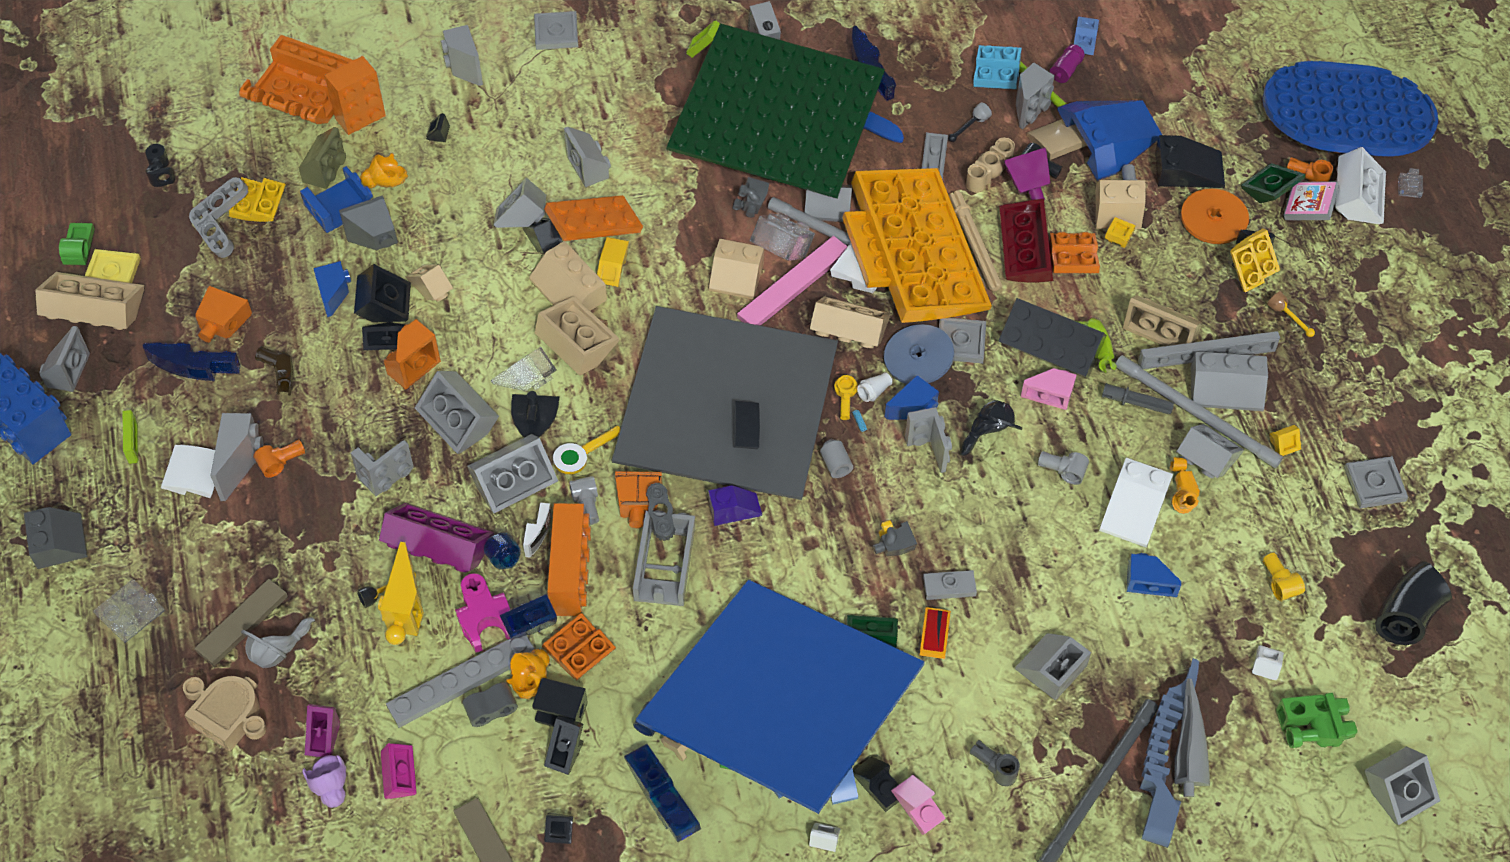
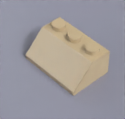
(566, 275)
(849, 321)
(1160, 323)
(575, 335)

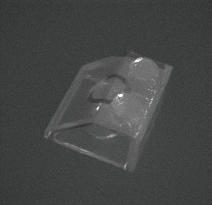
(529, 372)

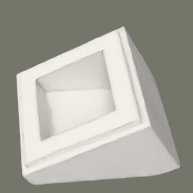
(1268, 662)

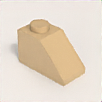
(430, 282)

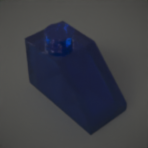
(529, 617)

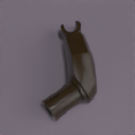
(283, 367)

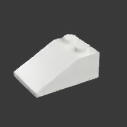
(1136, 502)

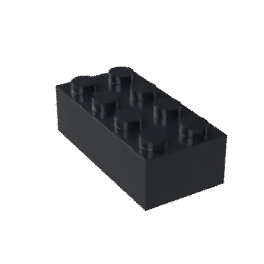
(1052, 338)

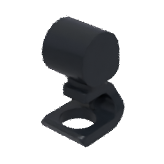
(158, 165)

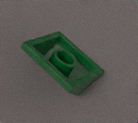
(1271, 183)

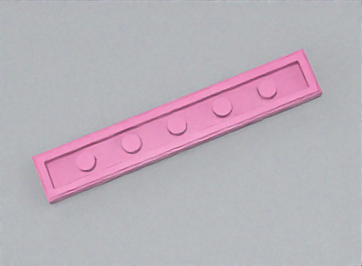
(792, 283)

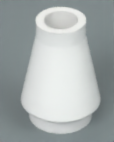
(872, 387)

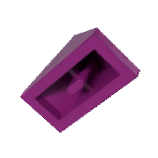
(321, 730)

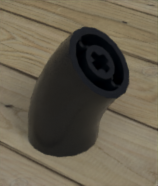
(1412, 605)

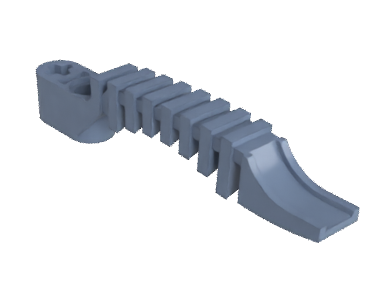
(1163, 807)

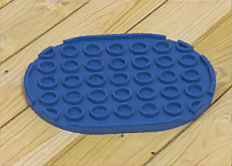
(1350, 108)

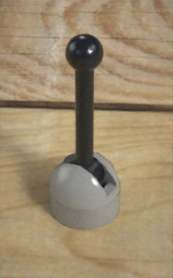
(980, 114)

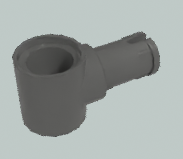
(995, 762)

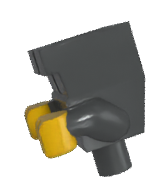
(895, 541)

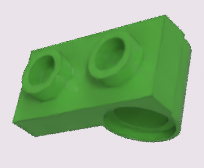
(77, 244)

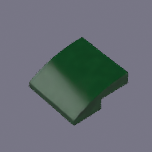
(877, 627)

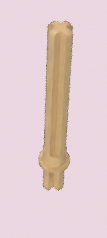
(965, 218)

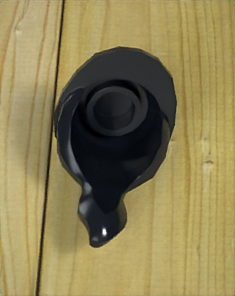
(992, 418)

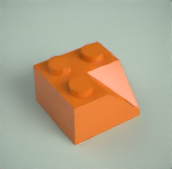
(414, 356)

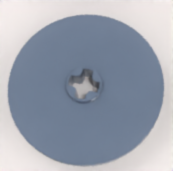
(931, 342)

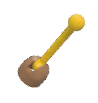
(1279, 303)

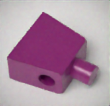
(1029, 173)

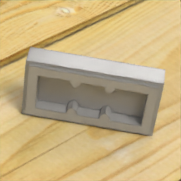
(949, 585)

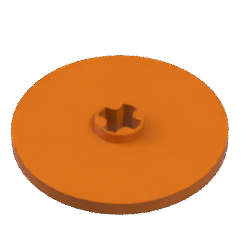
(1215, 230)

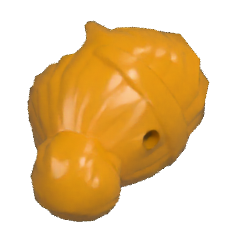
(383, 172)
(527, 672)

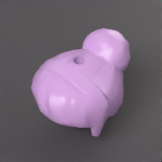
(328, 780)

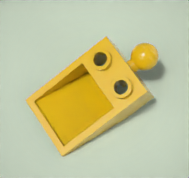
(401, 603)

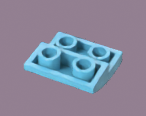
(997, 67)

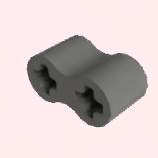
(489, 704)

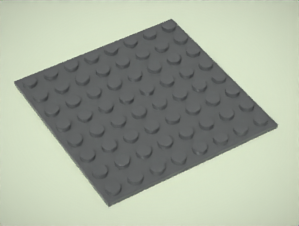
(687, 393)

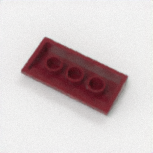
(1026, 242)

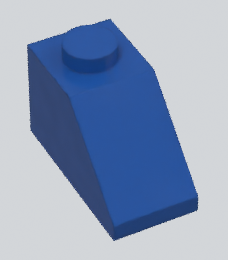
(332, 285)
(913, 397)
(1151, 576)

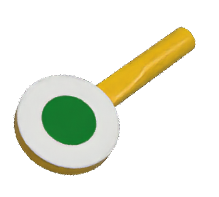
(573, 458)

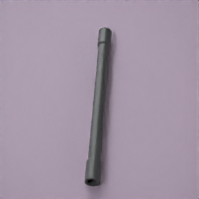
(1140, 721)

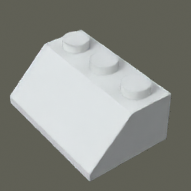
(1360, 187)

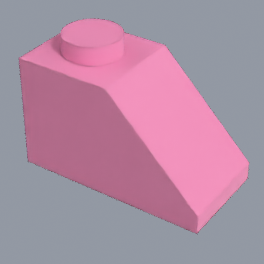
(1050, 388)

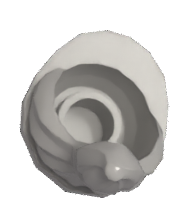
(273, 649)

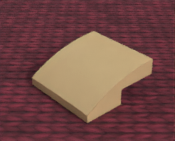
(1057, 138)

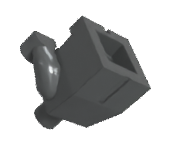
(754, 195)

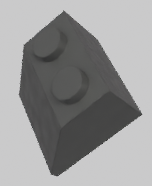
(54, 536)

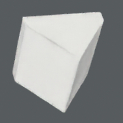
(824, 837)

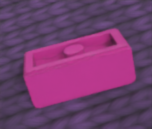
(398, 771)

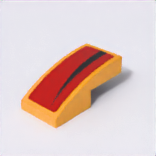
(935, 633)

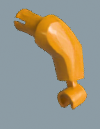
(1187, 489)

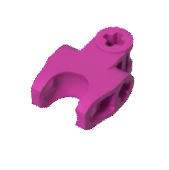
(480, 609)

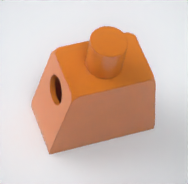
(221, 314)

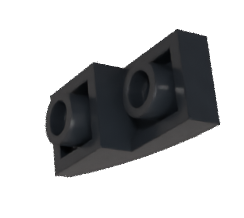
(746, 425)

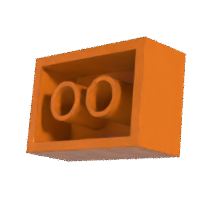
(355, 95)

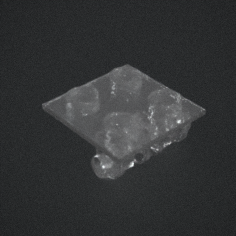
(129, 610)

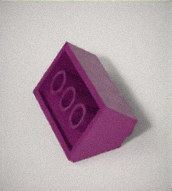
(435, 536)

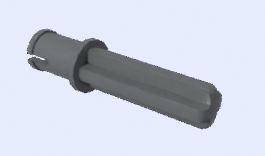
(1126, 396)

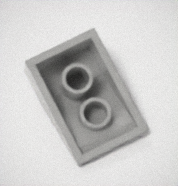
(234, 451)

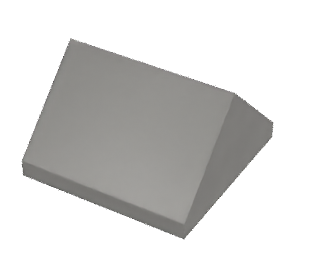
(826, 207)

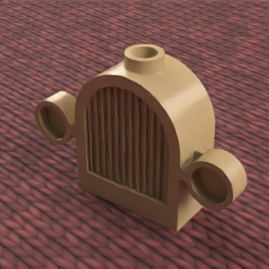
(225, 710)

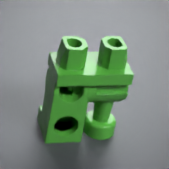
(1322, 714)

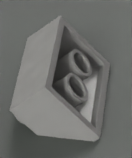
(1229, 381)
(456, 411)
(513, 473)

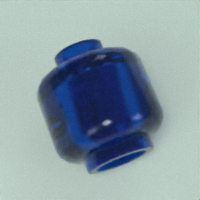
(502, 550)

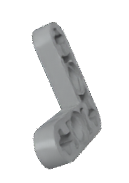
(210, 218)

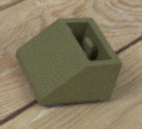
(323, 159)

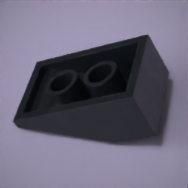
(1188, 163)

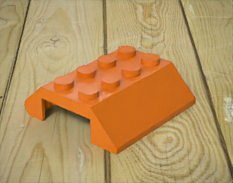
(296, 80)

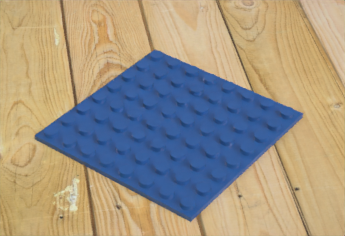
(781, 695)

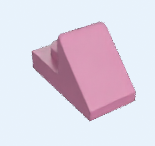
(918, 804)

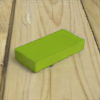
(703, 39)
(130, 436)

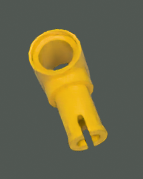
(1284, 583)

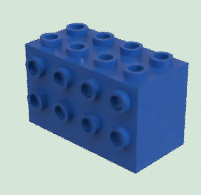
(28, 415)

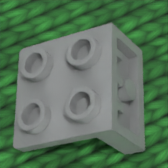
(926, 427)
(386, 470)

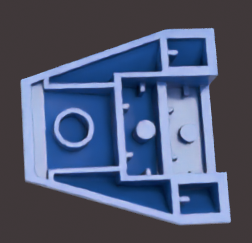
(1113, 132)

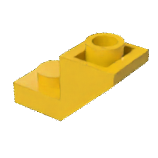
(612, 261)

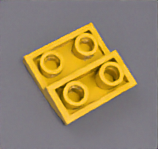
(260, 202)
(1254, 259)

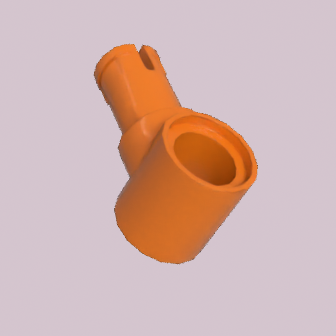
(1314, 172)
(272, 459)

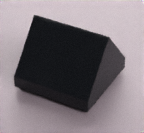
(438, 129)

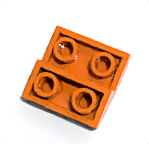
(1074, 252)
(578, 647)

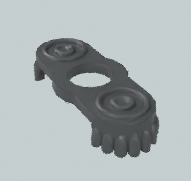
(663, 526)

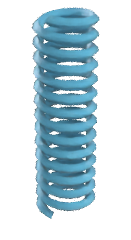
(857, 415)

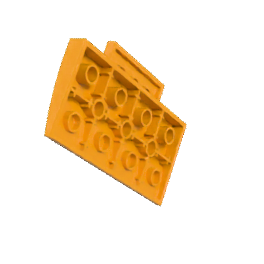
(914, 244)

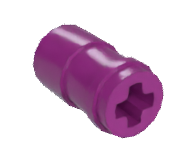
(1067, 63)

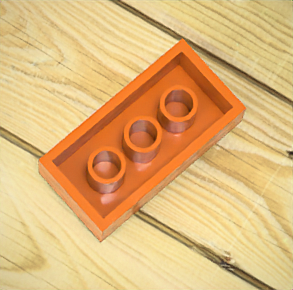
(569, 559)

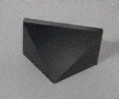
(381, 336)

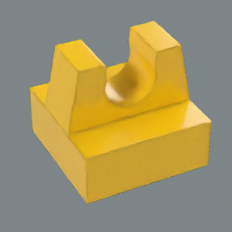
(1120, 232)
(1286, 440)

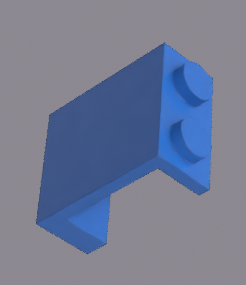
(326, 205)

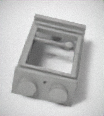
(658, 590)

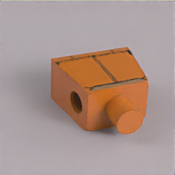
(632, 494)

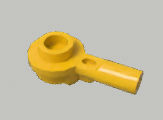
(845, 387)

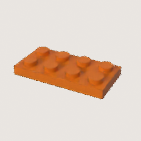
(593, 217)

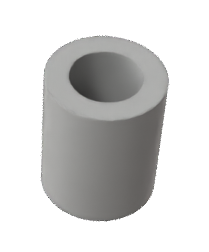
(836, 458)

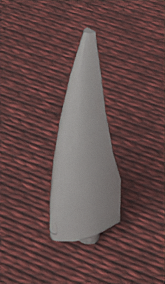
(1192, 750)

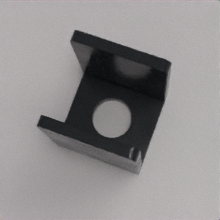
(558, 699)

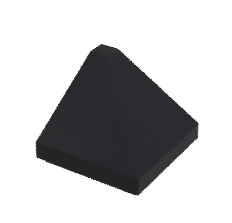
(558, 828)

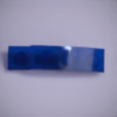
(865, 52)
(182, 361)
(661, 793)

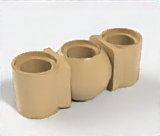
(989, 165)

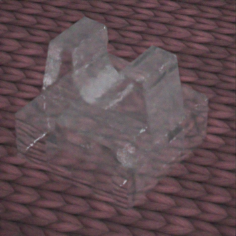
(1410, 184)

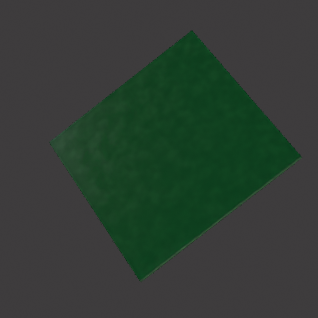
(777, 110)

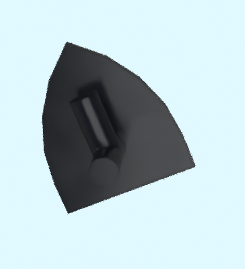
(533, 413)

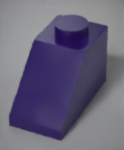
(733, 505)

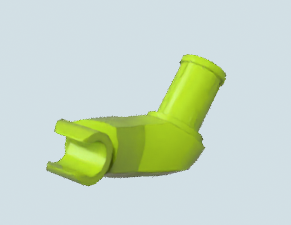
(1106, 353)

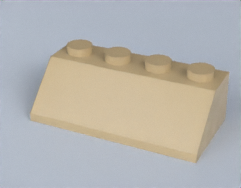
(89, 300)

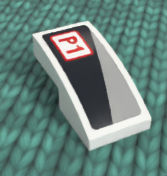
(536, 532)

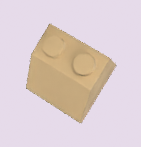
(1121, 200)
(736, 269)

